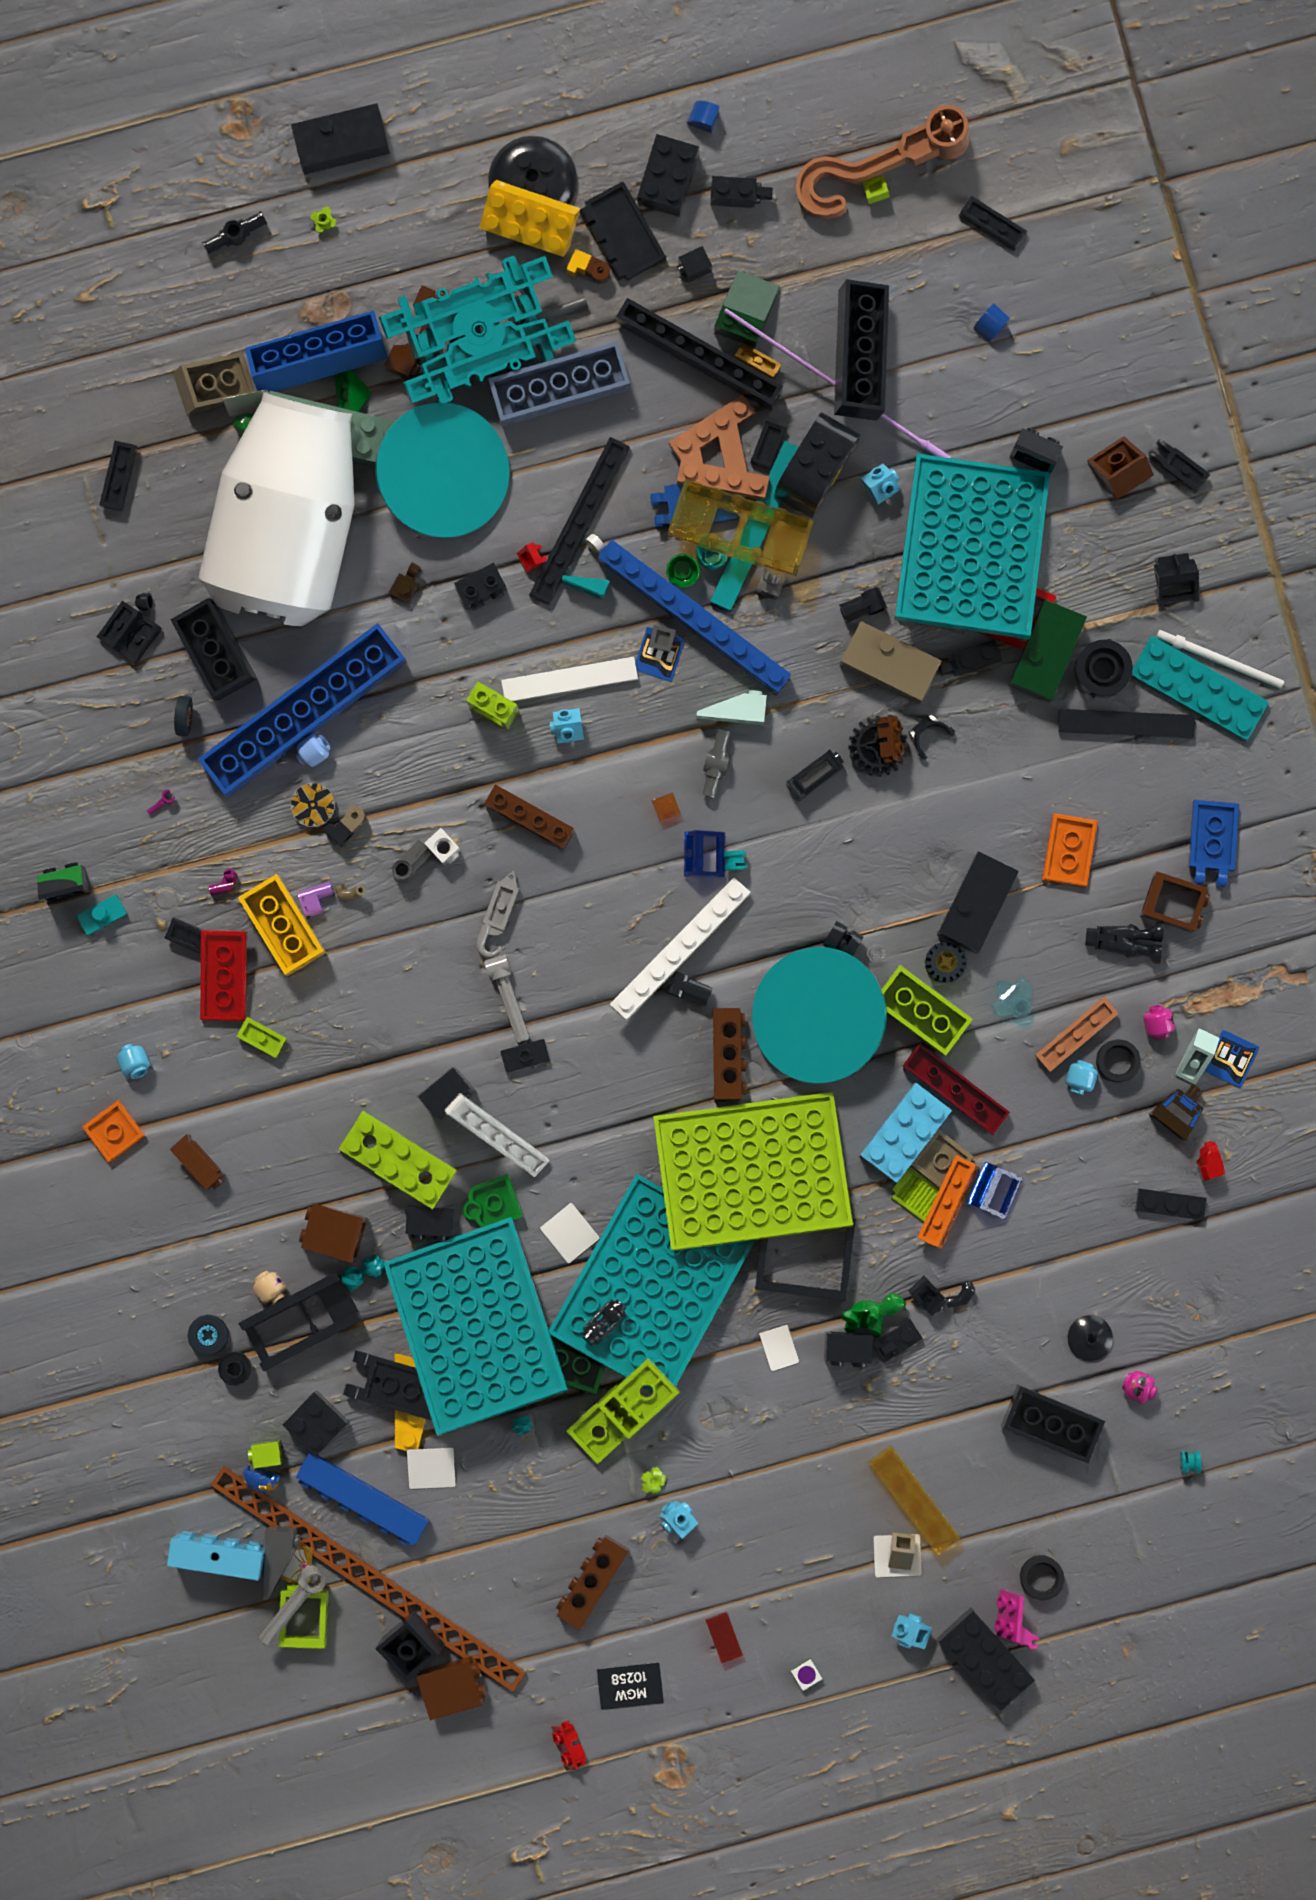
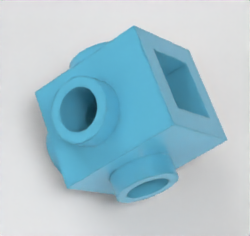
(881, 483)
(567, 726)
(677, 1519)
(911, 1631)

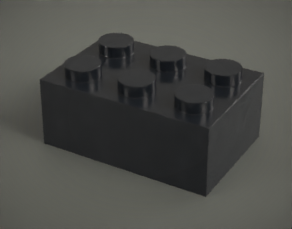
(668, 175)

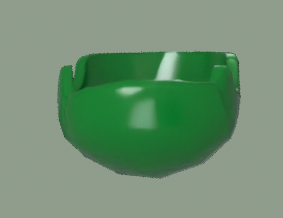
(683, 570)

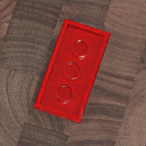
(223, 975)

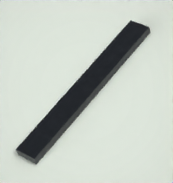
(579, 521)

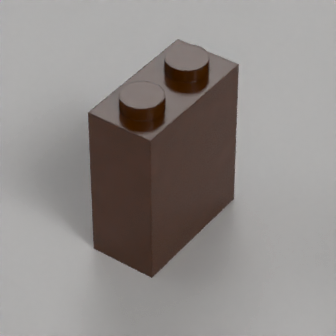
(451, 1687)

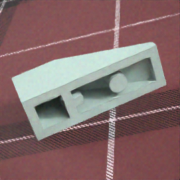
(739, 709)

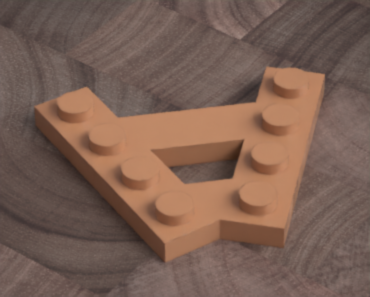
(720, 426)

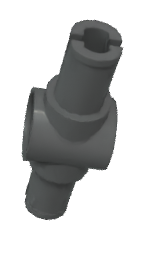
(716, 763)

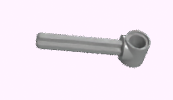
(498, 970)
(293, 1603)

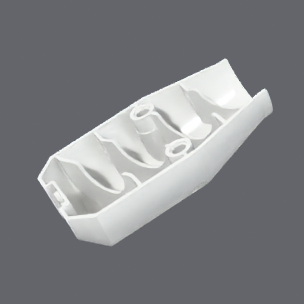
(276, 542)

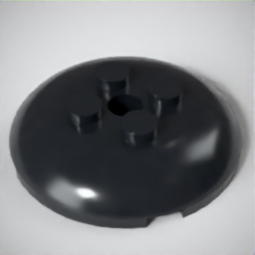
(540, 156)

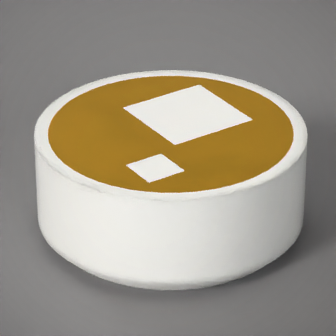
(595, 544)

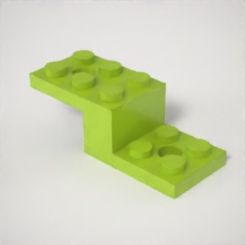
(397, 1159)
(622, 1411)

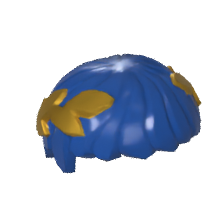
(260, 1480)

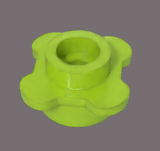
(327, 224)

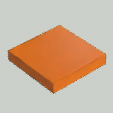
(113, 1131)

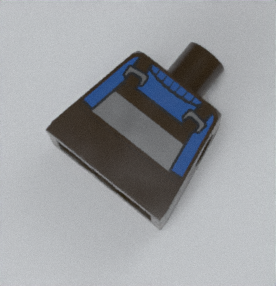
(1179, 1111)

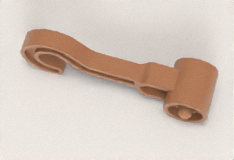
(943, 136)

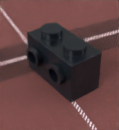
(481, 587)

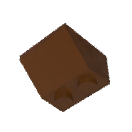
(1121, 467)

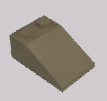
(209, 381)

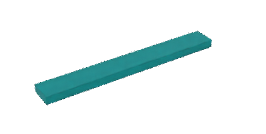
(752, 536)

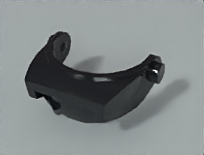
(927, 722)

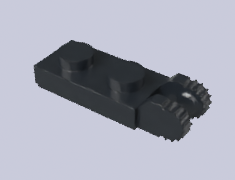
(1180, 466)

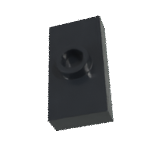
(525, 1055)

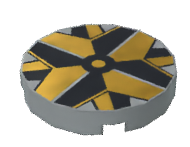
(313, 805)

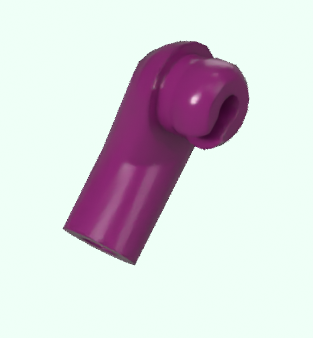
(226, 884)

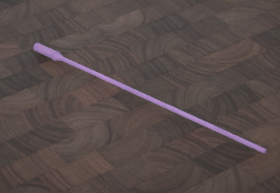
(926, 445)

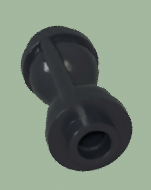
(595, 1331)

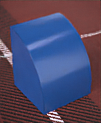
(704, 115)
(991, 323)

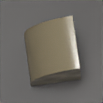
(901, 1551)

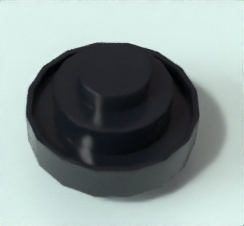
(235, 1368)

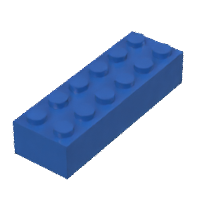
(316, 353)

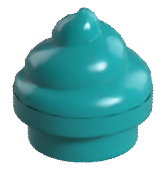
(373, 1266)
(352, 1278)

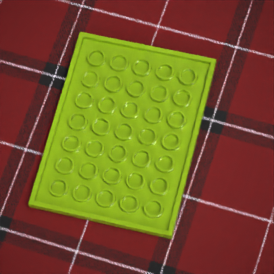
(752, 1171)

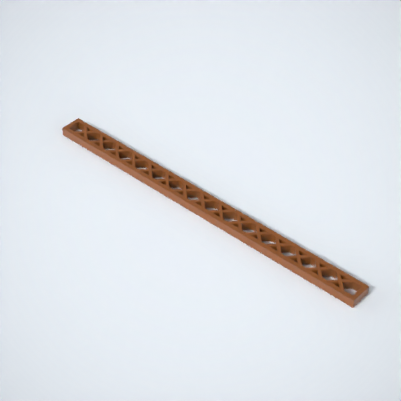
(377, 1574)

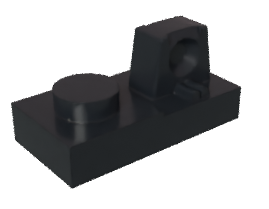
(897, 1340)

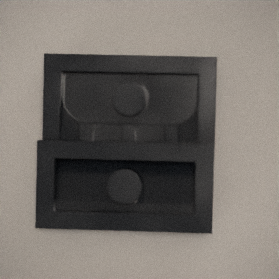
(129, 632)

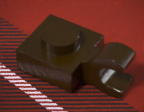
(405, 586)

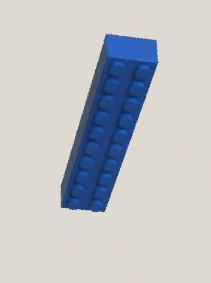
(302, 710)

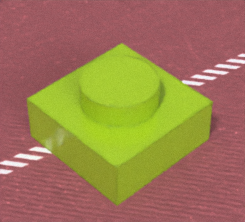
(876, 189)

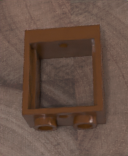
(1152, 896)

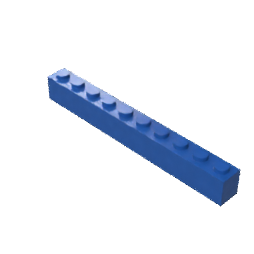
(694, 617)

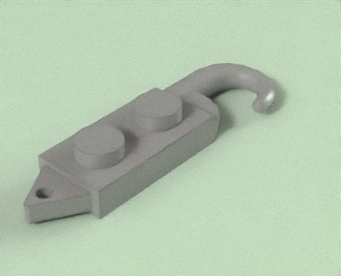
(497, 913)

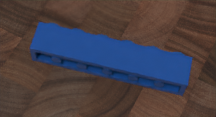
(362, 1498)

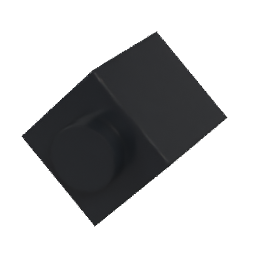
(694, 264)

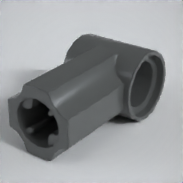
(413, 860)

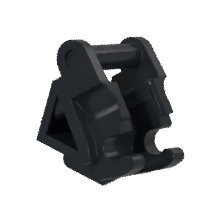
(1174, 571)

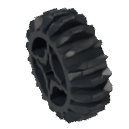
(868, 747)

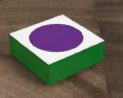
(806, 1674)

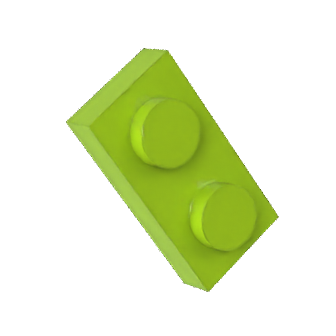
(261, 1037)

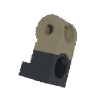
(348, 825)

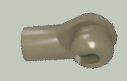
(352, 894)

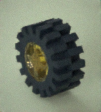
(951, 956)

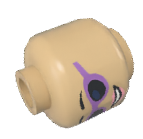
(269, 1288)

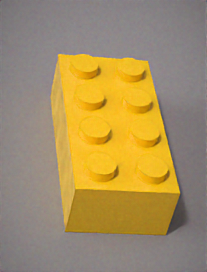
(529, 218)
(282, 925)

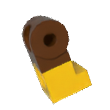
(589, 266)

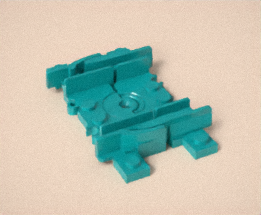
(459, 315)

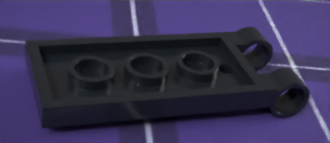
(397, 1388)

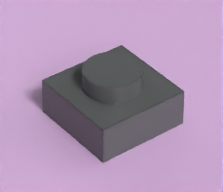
(662, 638)

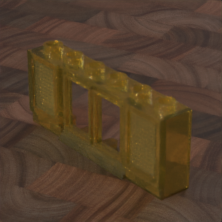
(696, 514)

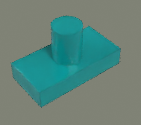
(102, 915)

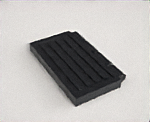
(624, 231)

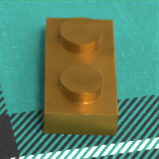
(758, 361)

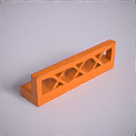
(948, 1202)

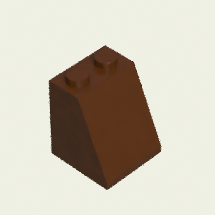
(333, 1232)

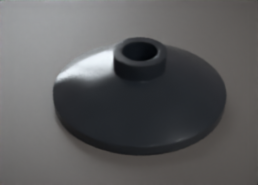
(1078, 1336)

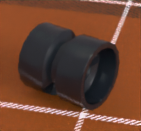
(839, 933)

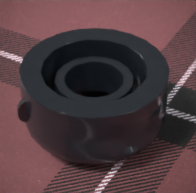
(1109, 651)

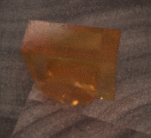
(666, 807)

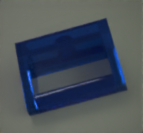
(694, 854)
(986, 1186)

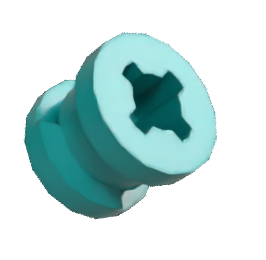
(735, 860)
(1190, 1462)

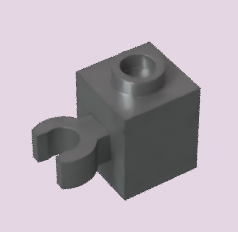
(771, 583)

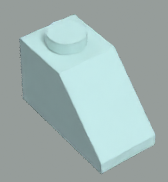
(1197, 1056)

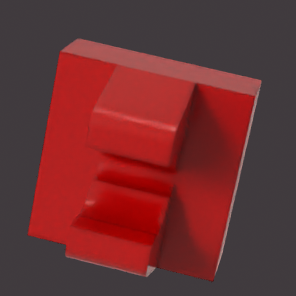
(530, 557)

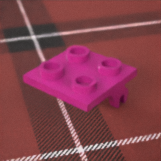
(1009, 1619)

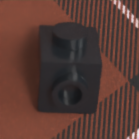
(928, 1296)

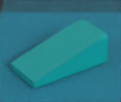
(591, 586)

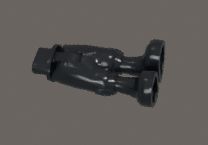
(1121, 940)

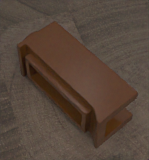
(198, 1163)

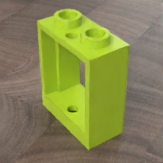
(496, 709)
(306, 1641)

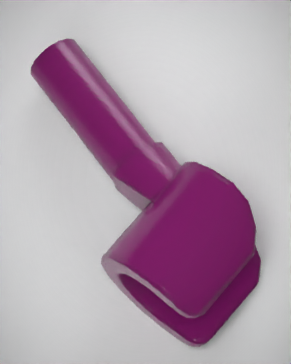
(161, 802)

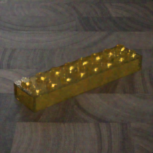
(914, 1499)

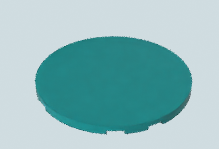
(442, 470)
(819, 1015)

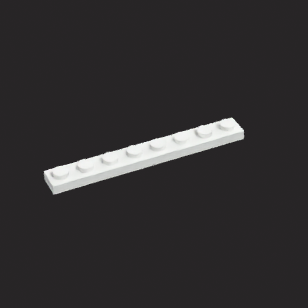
(679, 949)

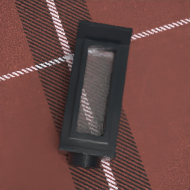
(815, 774)

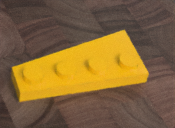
(407, 1427)

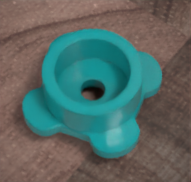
(521, 1425)

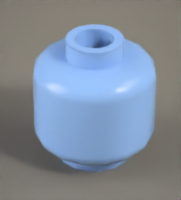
(312, 750)

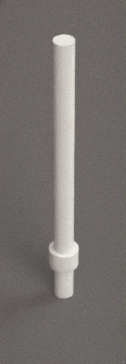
(1179, 642)

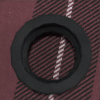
(1135, 1063)
(1059, 1575)

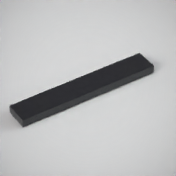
(1126, 723)

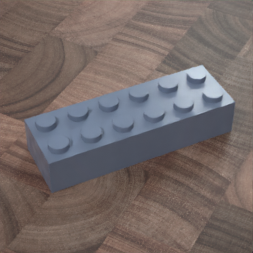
(559, 384)

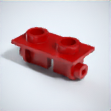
(570, 1754)

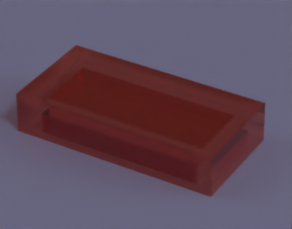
(724, 1637)

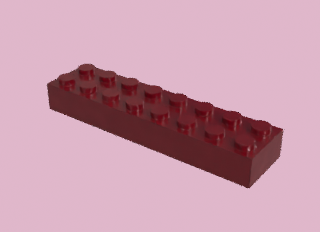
(956, 1089)

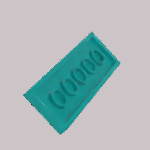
(1199, 688)

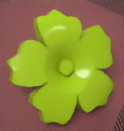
(653, 1481)

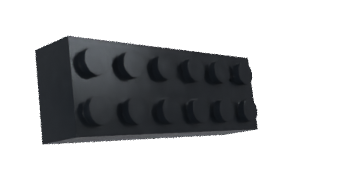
(861, 350)

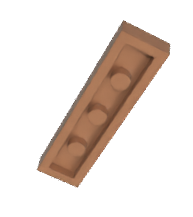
(1076, 1034)

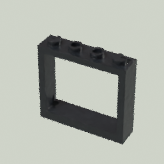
(840, 1294)

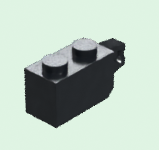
(738, 192)

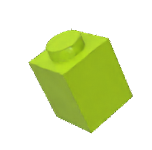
(266, 1454)

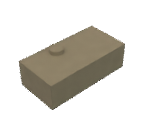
(890, 662)

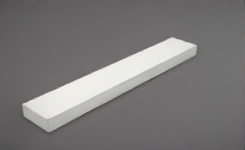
(570, 679)
(497, 1135)

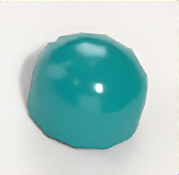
(710, 559)

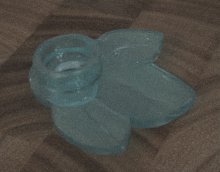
(1011, 995)

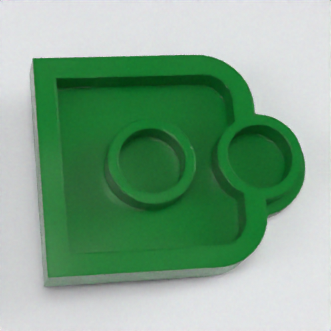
(492, 1202)

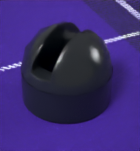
(144, 601)

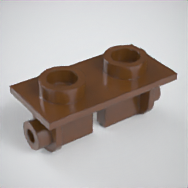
(889, 728)

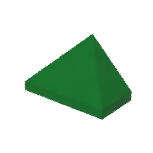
(350, 391)

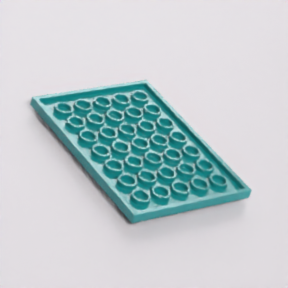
(972, 546)
(664, 1291)
(475, 1326)

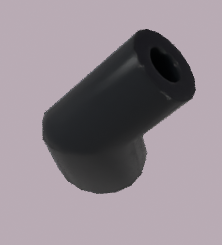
(964, 1297)

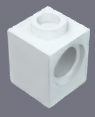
(441, 837)

